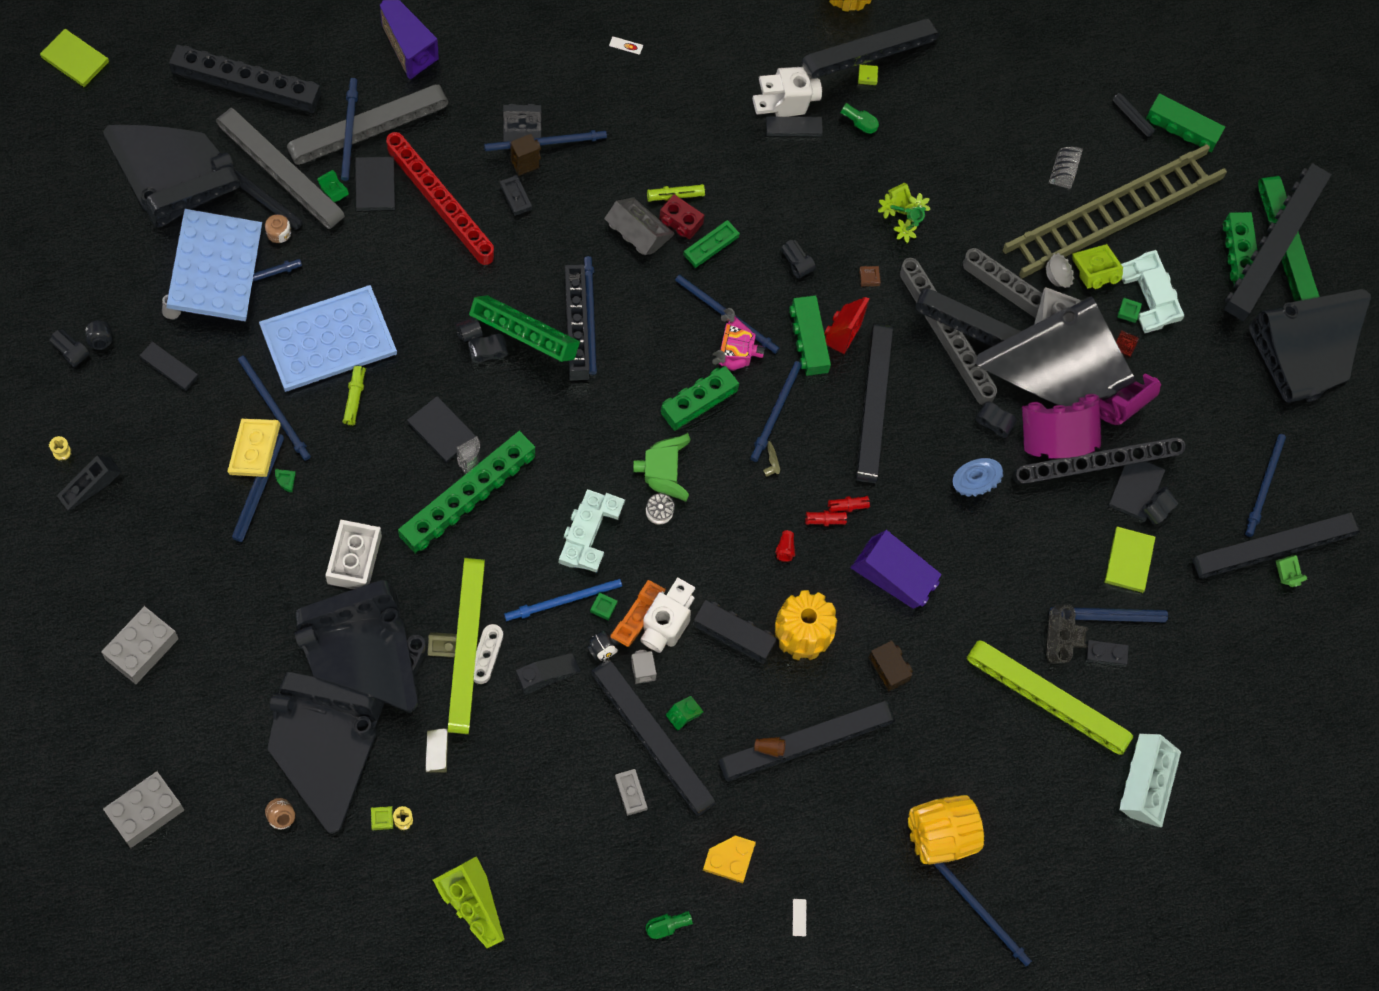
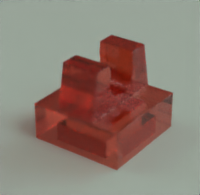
(1126, 343)

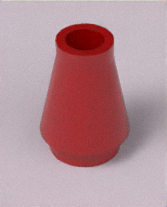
(785, 550)

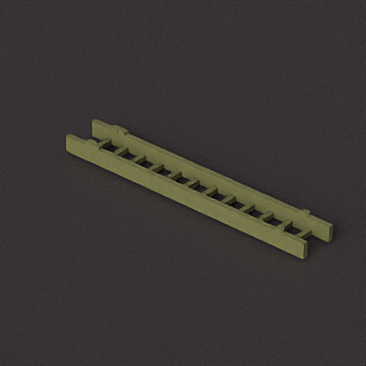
(1114, 196)

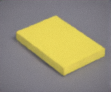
(254, 447)

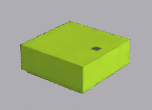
(868, 74)
(382, 818)

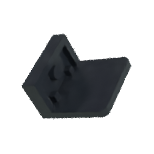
(521, 121)

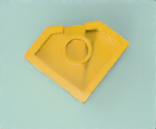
(730, 858)

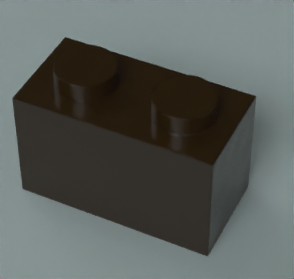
(525, 154)
(890, 665)

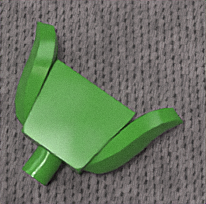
(662, 466)

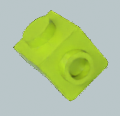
(902, 195)

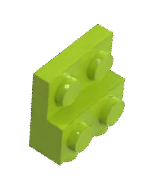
(1098, 266)

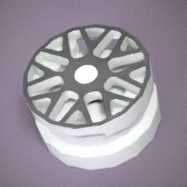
(659, 509)

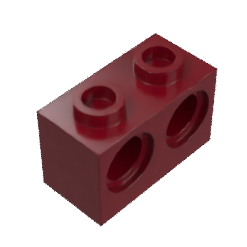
(684, 214)

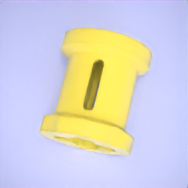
(55, 445)
(397, 816)

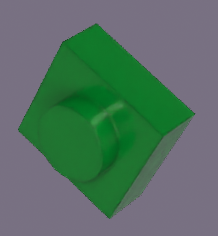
(1129, 310)
(603, 606)

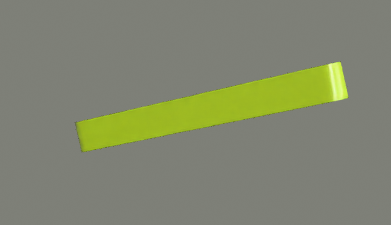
(466, 646)
(1050, 697)

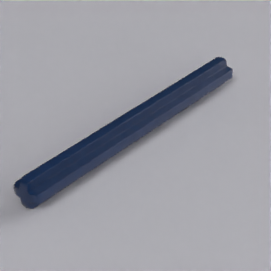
(254, 497)
(1119, 614)

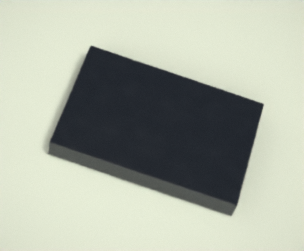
(375, 183)
(440, 428)
(1136, 488)

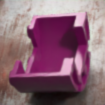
(1129, 400)
(1062, 430)

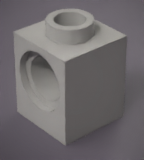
(643, 666)

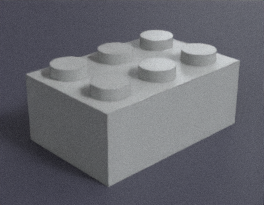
(140, 645)
(143, 809)

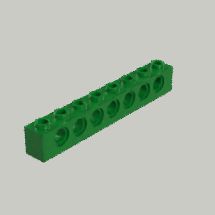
(517, 444)

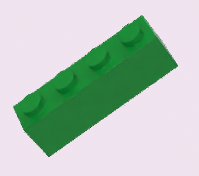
(1185, 122)
(811, 335)

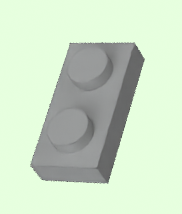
(631, 792)

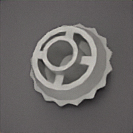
(1059, 271)

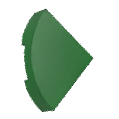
(285, 479)

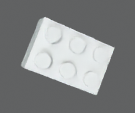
(353, 555)

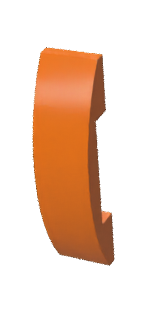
(633, 623)

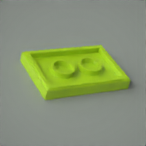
(74, 57)
(1130, 559)

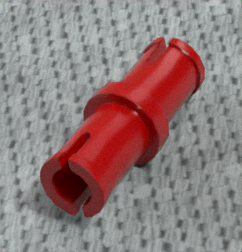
(848, 504)
(826, 518)

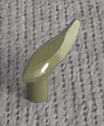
(775, 468)

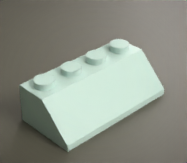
(1150, 779)

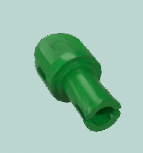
(862, 119)
(666, 925)

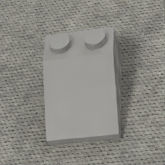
(1054, 302)

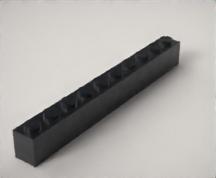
(1277, 242)

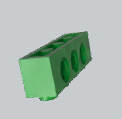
(1246, 241)
(678, 417)

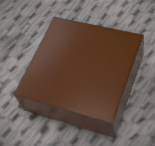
(869, 276)

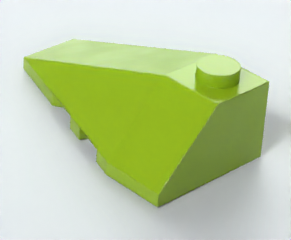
(471, 896)

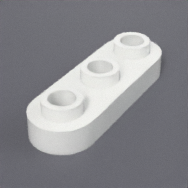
(489, 646)

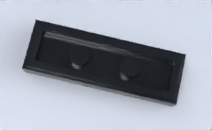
(794, 126)
(168, 366)

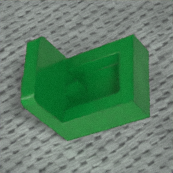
(332, 186)
(684, 712)

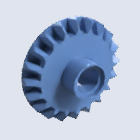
(977, 477)

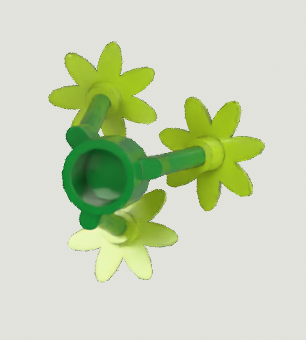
(914, 211)

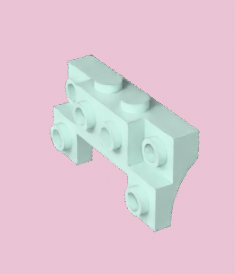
(1156, 289)
(586, 522)

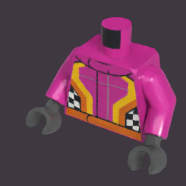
(736, 344)

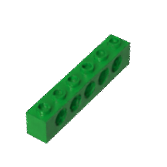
(524, 328)

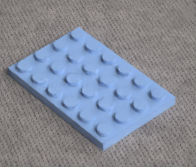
(214, 265)
(327, 338)

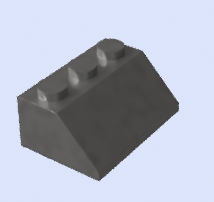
(638, 225)

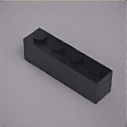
(734, 632)

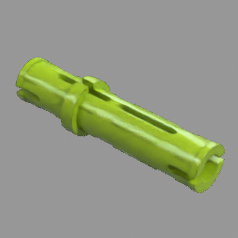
(653, 195)
(355, 388)

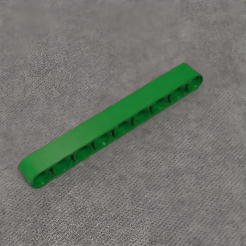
(1295, 259)

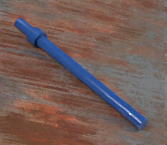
(525, 611)

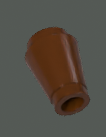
(771, 746)

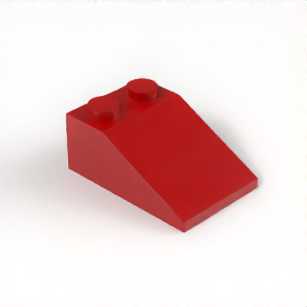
(846, 325)

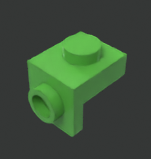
(1290, 571)

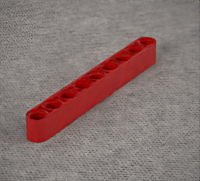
(443, 205)

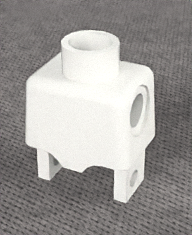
(789, 92)
(669, 608)

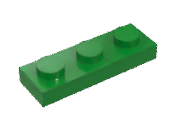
(711, 244)

